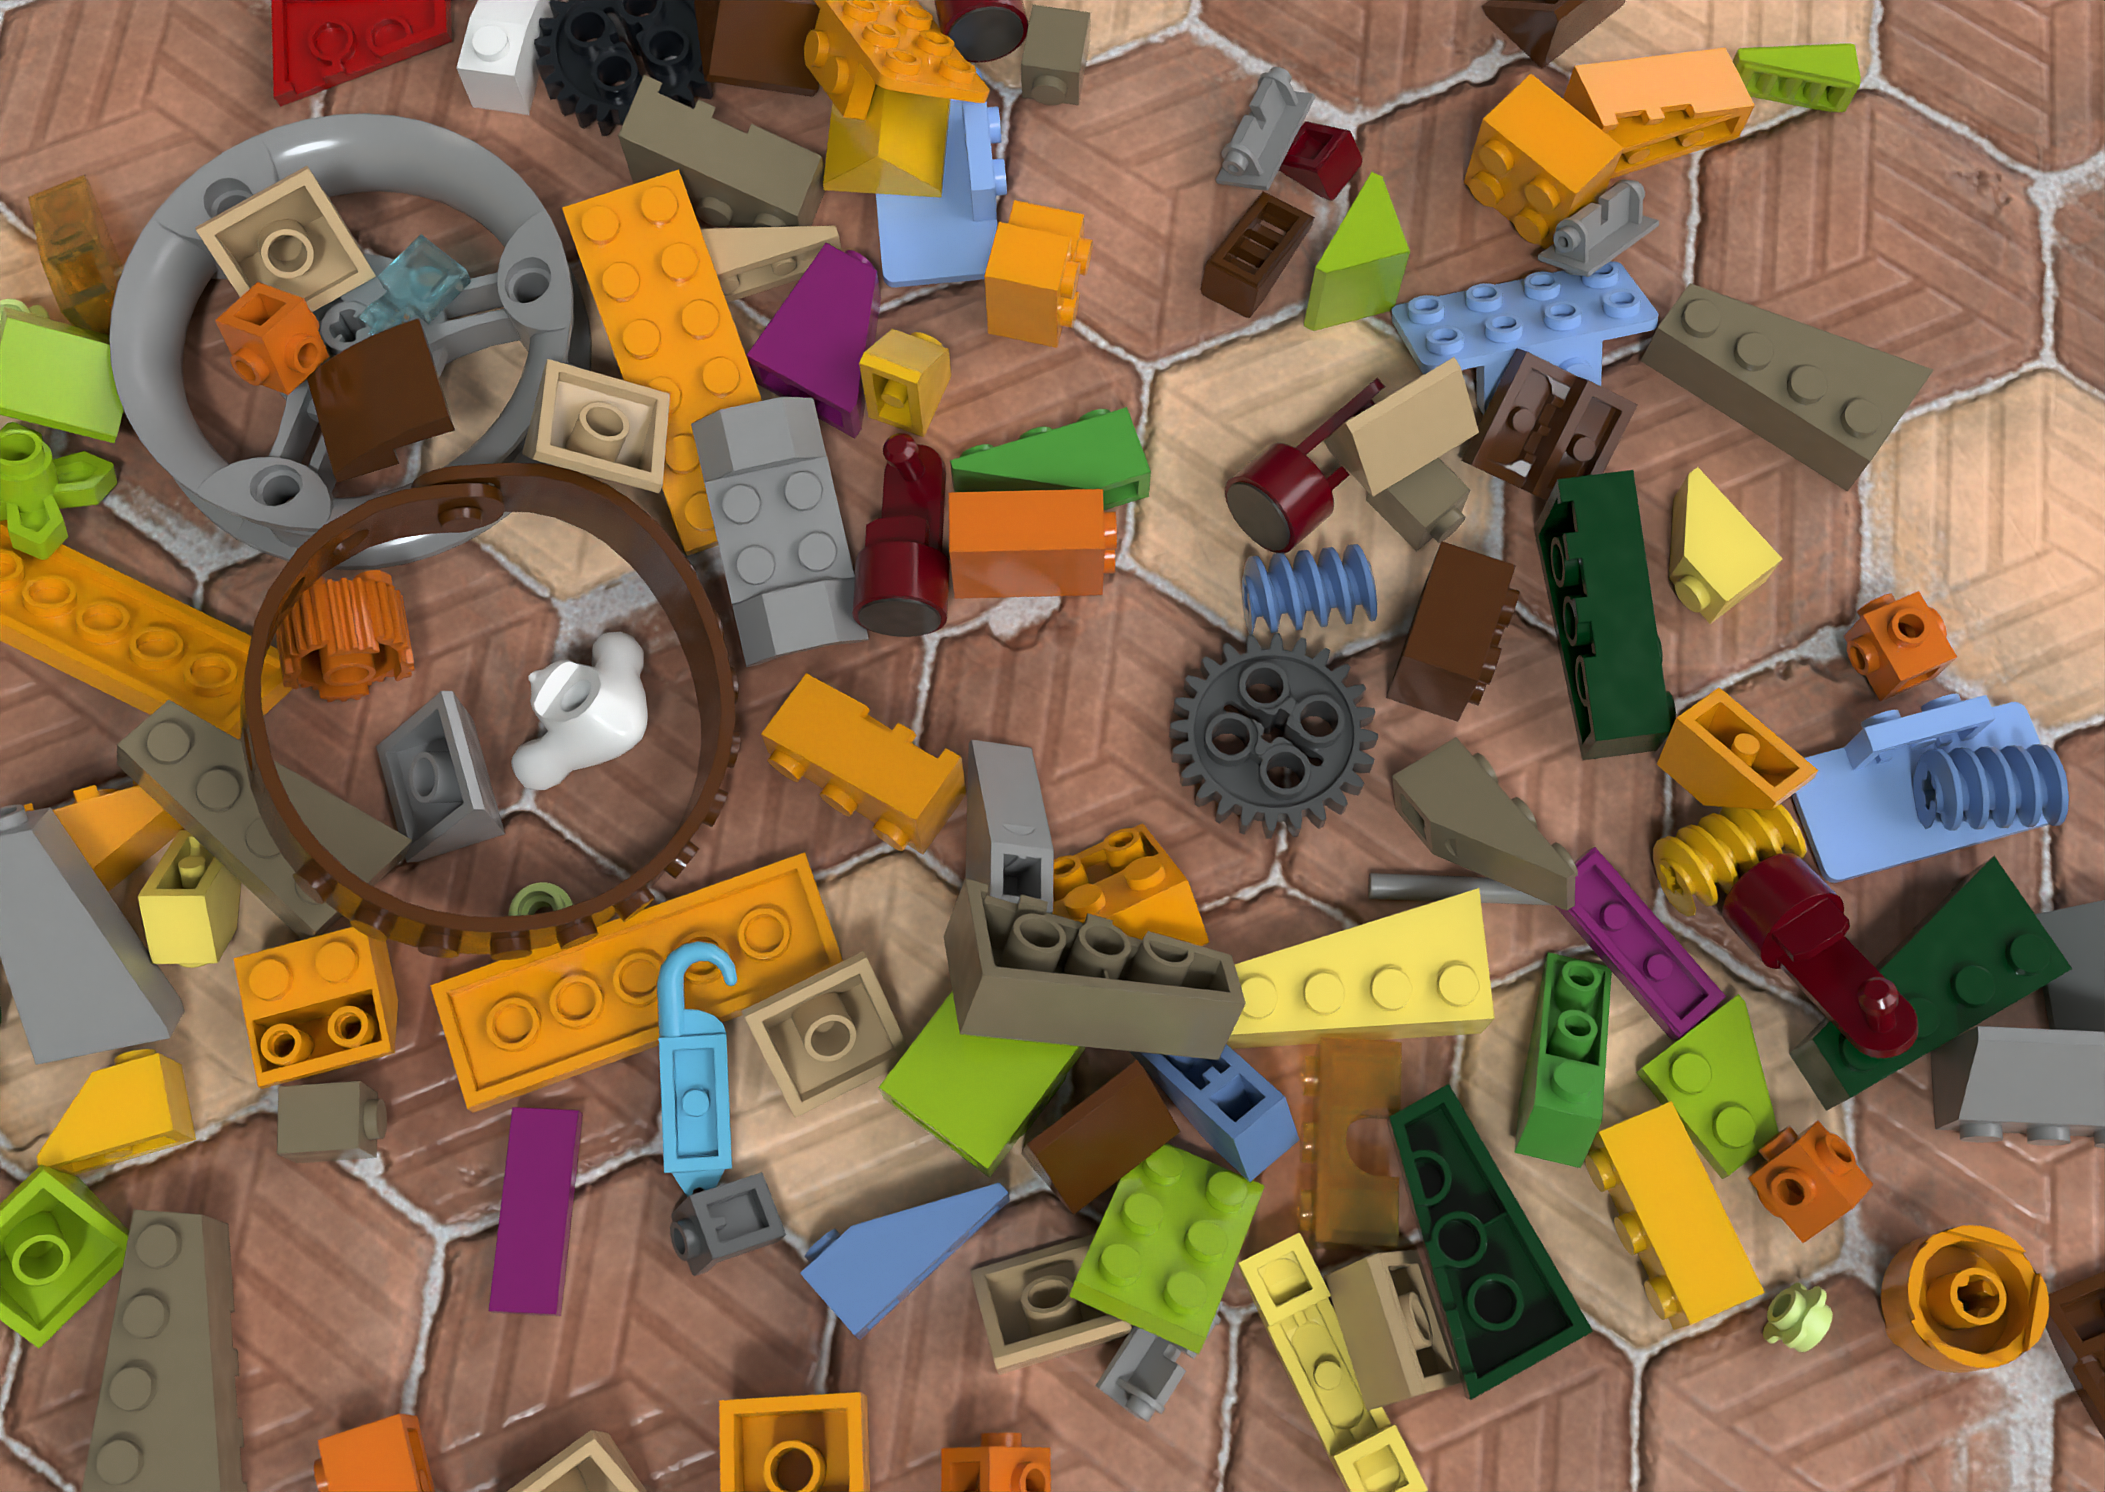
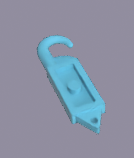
(693, 1074)

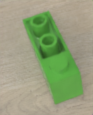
(1088, 454)
(1565, 1062)

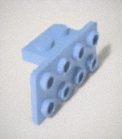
(950, 235)
(1545, 314)
(1862, 798)

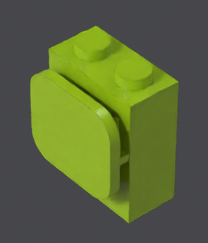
(976, 1089)

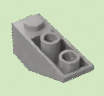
(1007, 824)

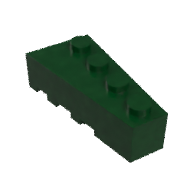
(1604, 614)
(1954, 969)
(1485, 1260)

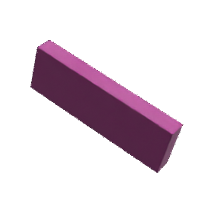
(1639, 948)
(536, 1212)

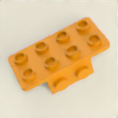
(885, 46)

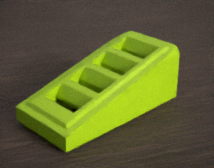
(1801, 75)

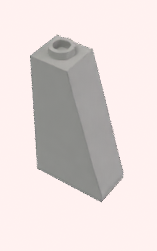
(70, 951)

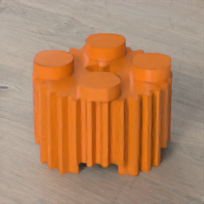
(346, 637)

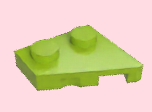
(1717, 1088)

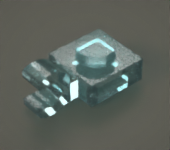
(418, 283)

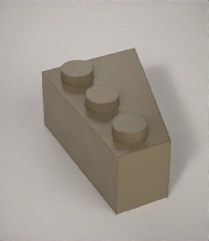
(726, 172)

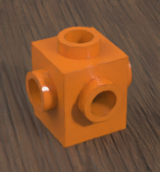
(272, 338)
(1898, 644)
(1809, 1179)
(997, 1466)

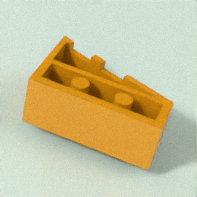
(1662, 104)
(864, 764)

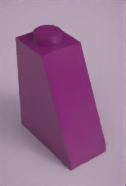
(820, 337)

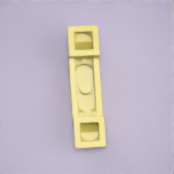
(1313, 1352)

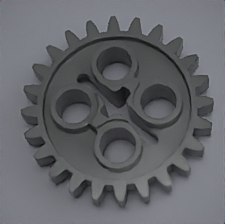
(1241, 779)

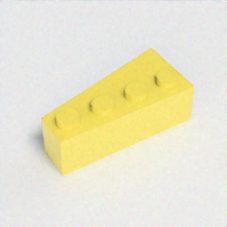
(1374, 981)

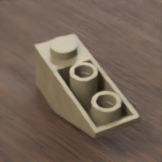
(1470, 821)

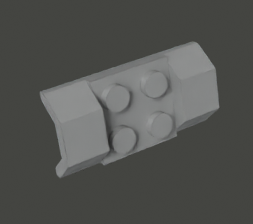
(778, 527)

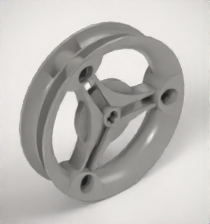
(346, 157)

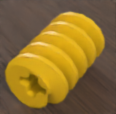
(1720, 849)

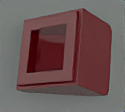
(1322, 159)

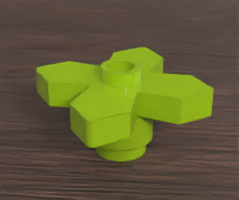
(38, 486)

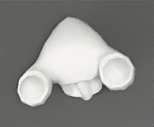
(587, 711)

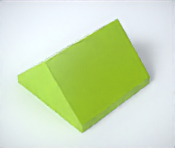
(1362, 262)
(57, 376)
(54, 1252)

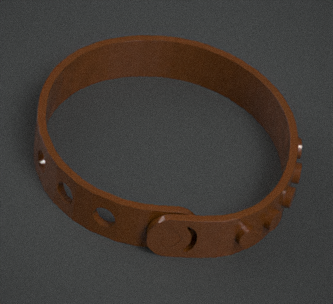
(458, 502)

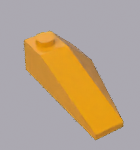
(116, 829)

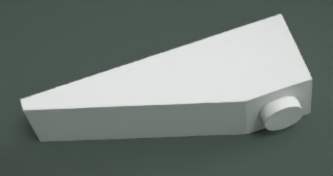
(501, 54)

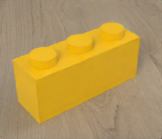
(1671, 1217)

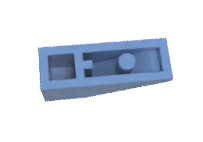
(1228, 1106)
(888, 1257)

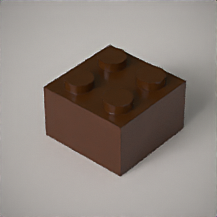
(1455, 632)

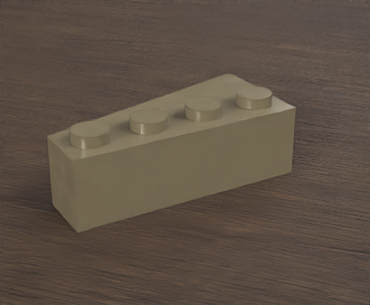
(1786, 380)
(206, 788)
(1085, 982)
(170, 1365)

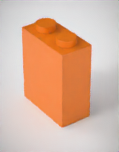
(1030, 543)

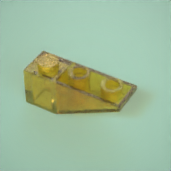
(77, 253)

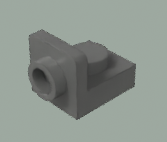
(725, 1223)

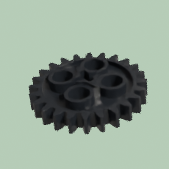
(583, 71)

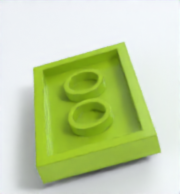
(1168, 1245)

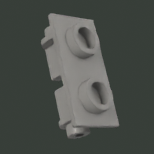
(1265, 133)
(1600, 230)
(1145, 1372)

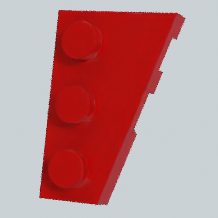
(340, 40)

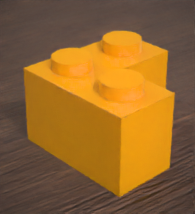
(1036, 273)

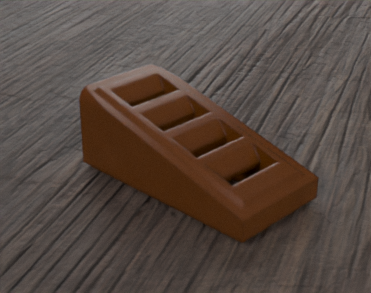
(1239, 284)

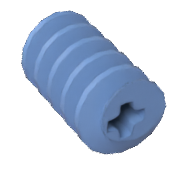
(1308, 587)
(1991, 780)

